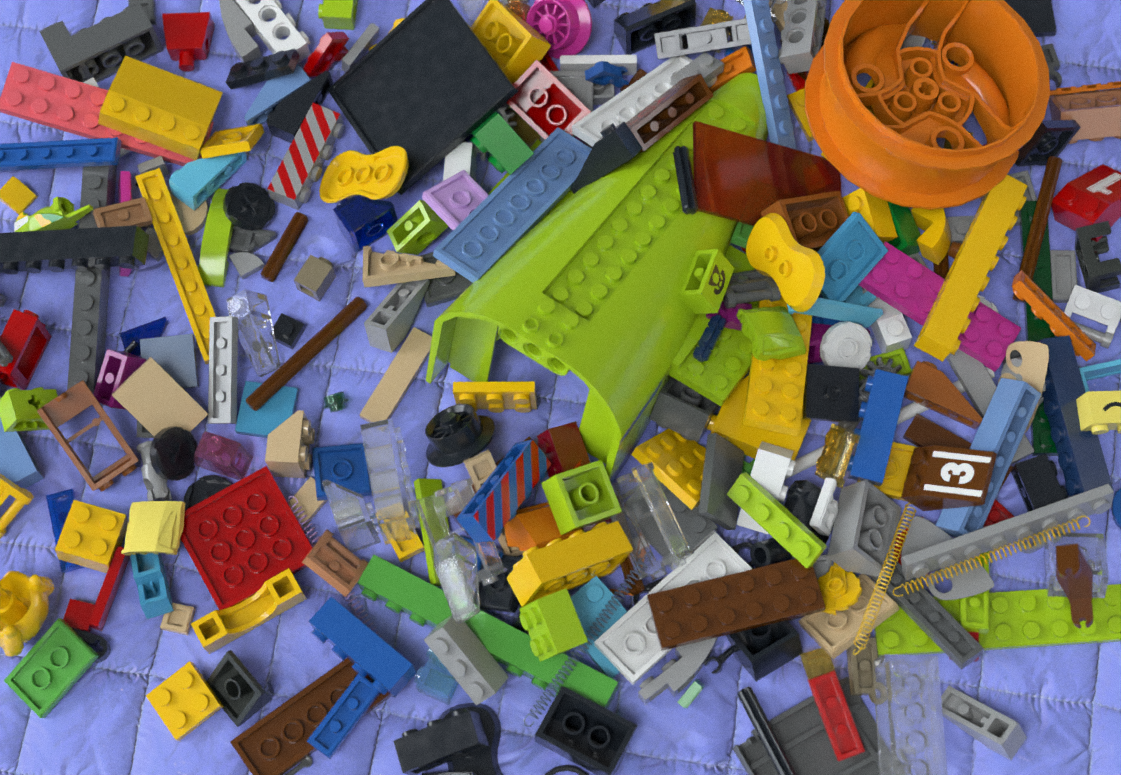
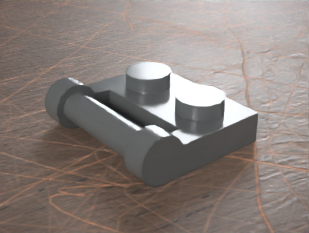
(750, 287)

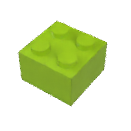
(581, 497)
(552, 625)

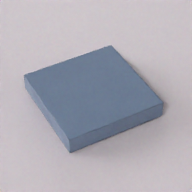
(175, 356)

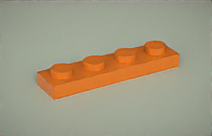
(1046, 309)

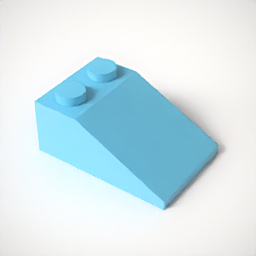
(588, 604)

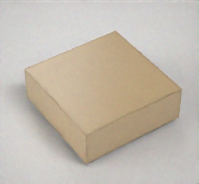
(179, 620)

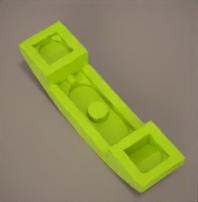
(215, 243)

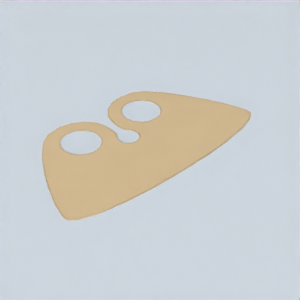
(1033, 366)

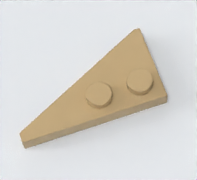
(399, 268)

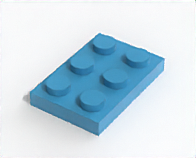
(849, 257)

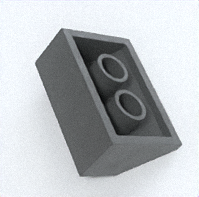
(694, 526)

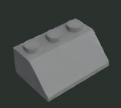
(863, 529)

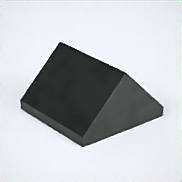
(237, 689)

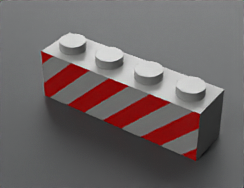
(306, 156)

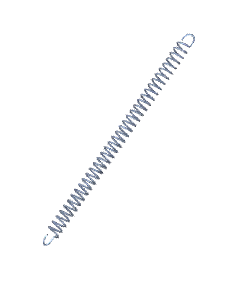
(588, 642)

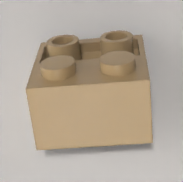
(289, 447)

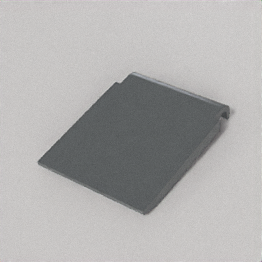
(808, 745)

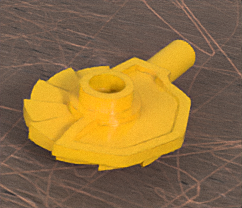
(839, 589)

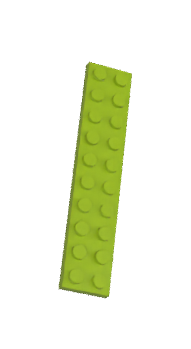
(1015, 622)

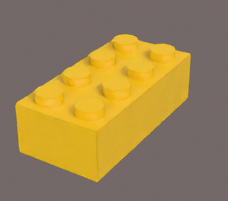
(569, 562)

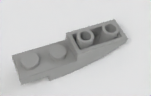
(680, 673)

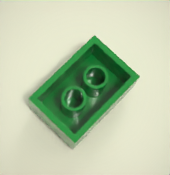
(502, 143)

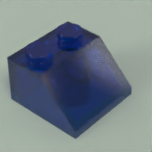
(364, 220)

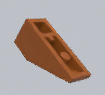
(936, 392)

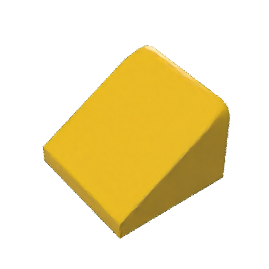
(16, 195)

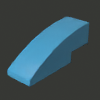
(151, 584)

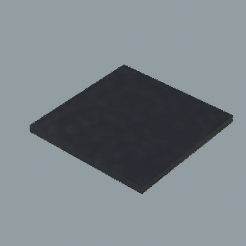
(423, 88)

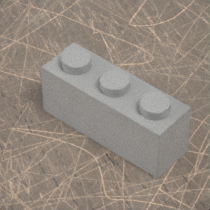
(466, 659)

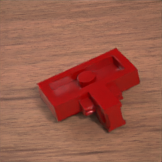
(329, 49)

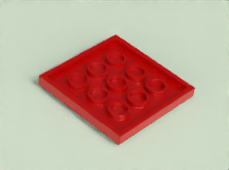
(243, 538)

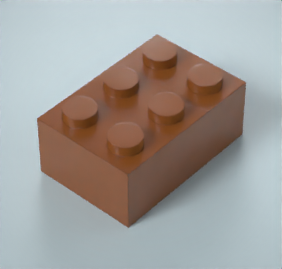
(811, 217)

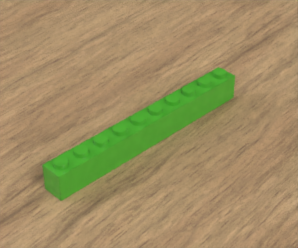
(505, 643)

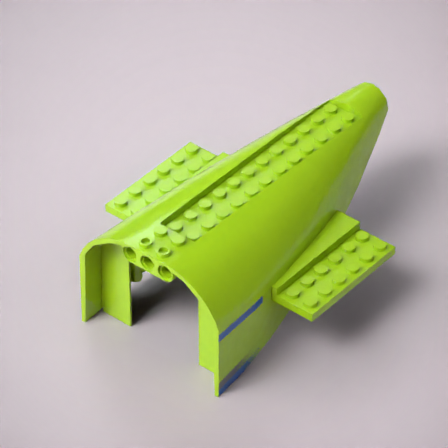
(603, 287)

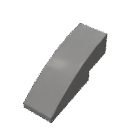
(239, 30)

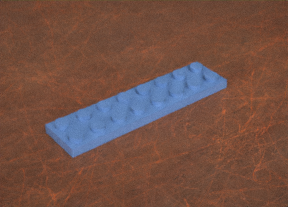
(514, 206)

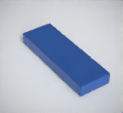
(344, 716)

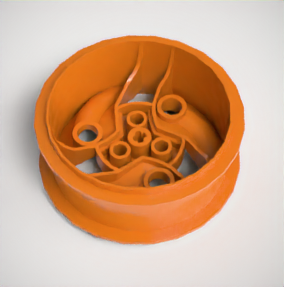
(926, 97)

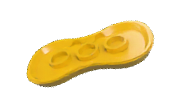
(366, 175)
(793, 267)

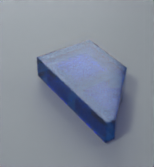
(149, 330)

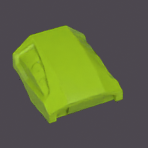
(771, 333)

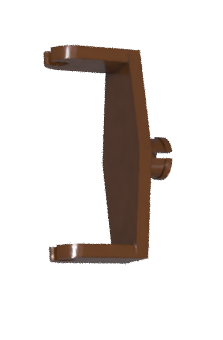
(1076, 581)

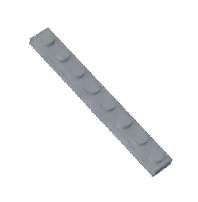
(1006, 532)

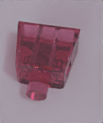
(219, 456)

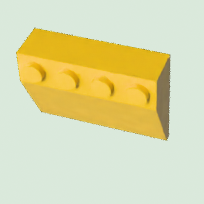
(159, 107)

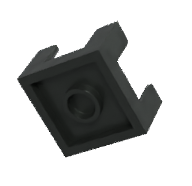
(1097, 275)

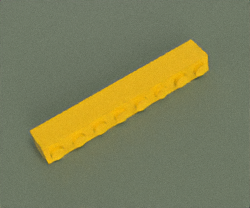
(970, 268)

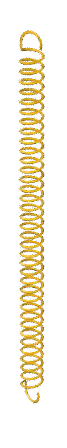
(998, 551)
(880, 575)

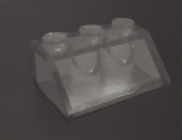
(353, 517)

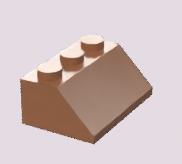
(1094, 111)

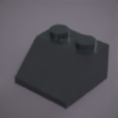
(766, 647)

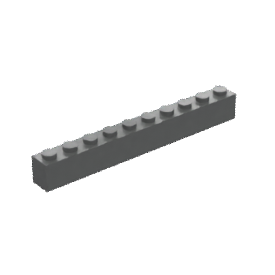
(91, 287)

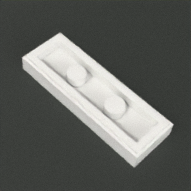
(584, 62)

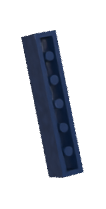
(1077, 450)

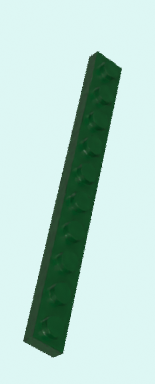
(1038, 328)

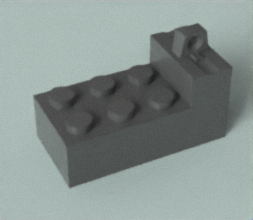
(102, 47)

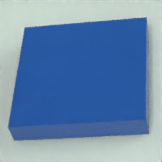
(341, 465)

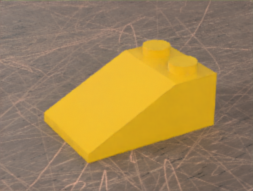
(509, 39)

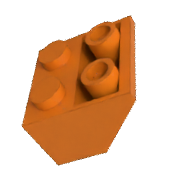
(533, 527)

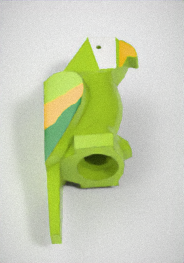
(54, 217)

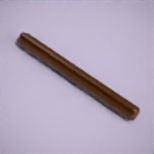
(1040, 218)
(306, 353)

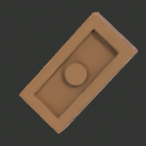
(124, 214)

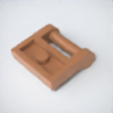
(335, 563)

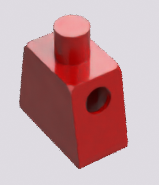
(188, 37)

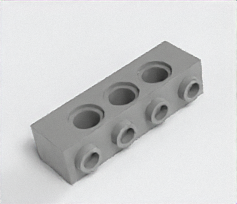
(802, 34)

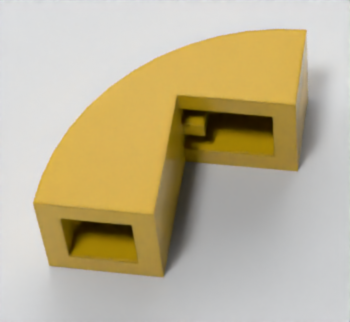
(937, 236)

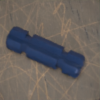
(709, 338)

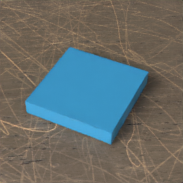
(269, 415)

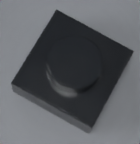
(288, 331)

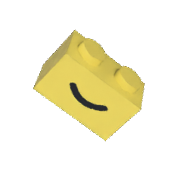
(1100, 411)

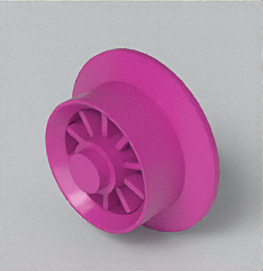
(563, 24)

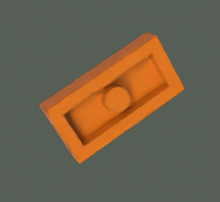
(734, 64)

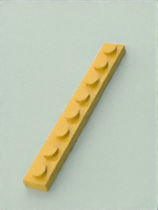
(178, 256)

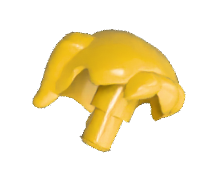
(22, 609)

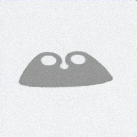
(924, 535)

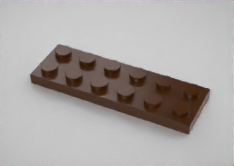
(734, 603)
(281, 737)

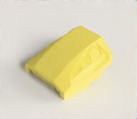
(154, 527)

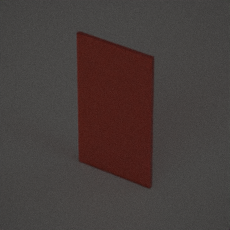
(745, 175)

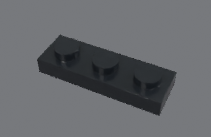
(262, 68)

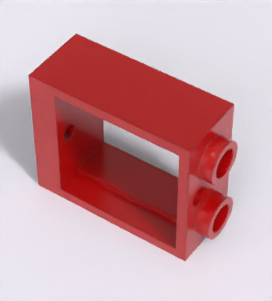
(26, 341)

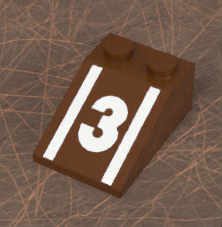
(948, 477)

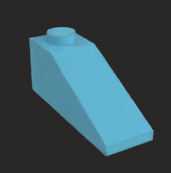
(202, 177)

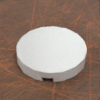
(846, 345)

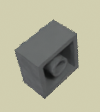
(683, 410)

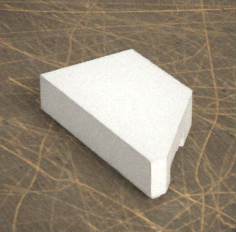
(825, 509)

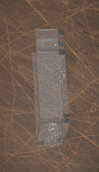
(632, 488)
(449, 502)

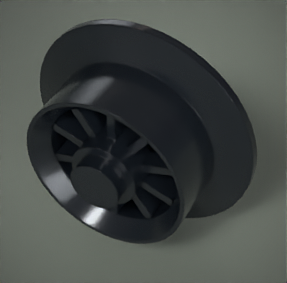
(457, 435)

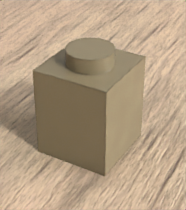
(315, 277)

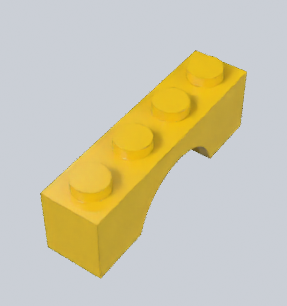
(269, 601)

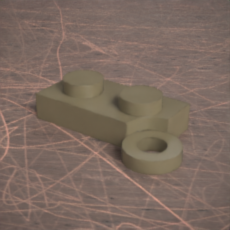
(861, 668)

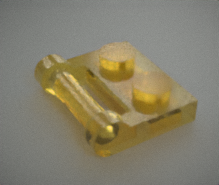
(836, 453)

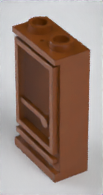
(69, 405)

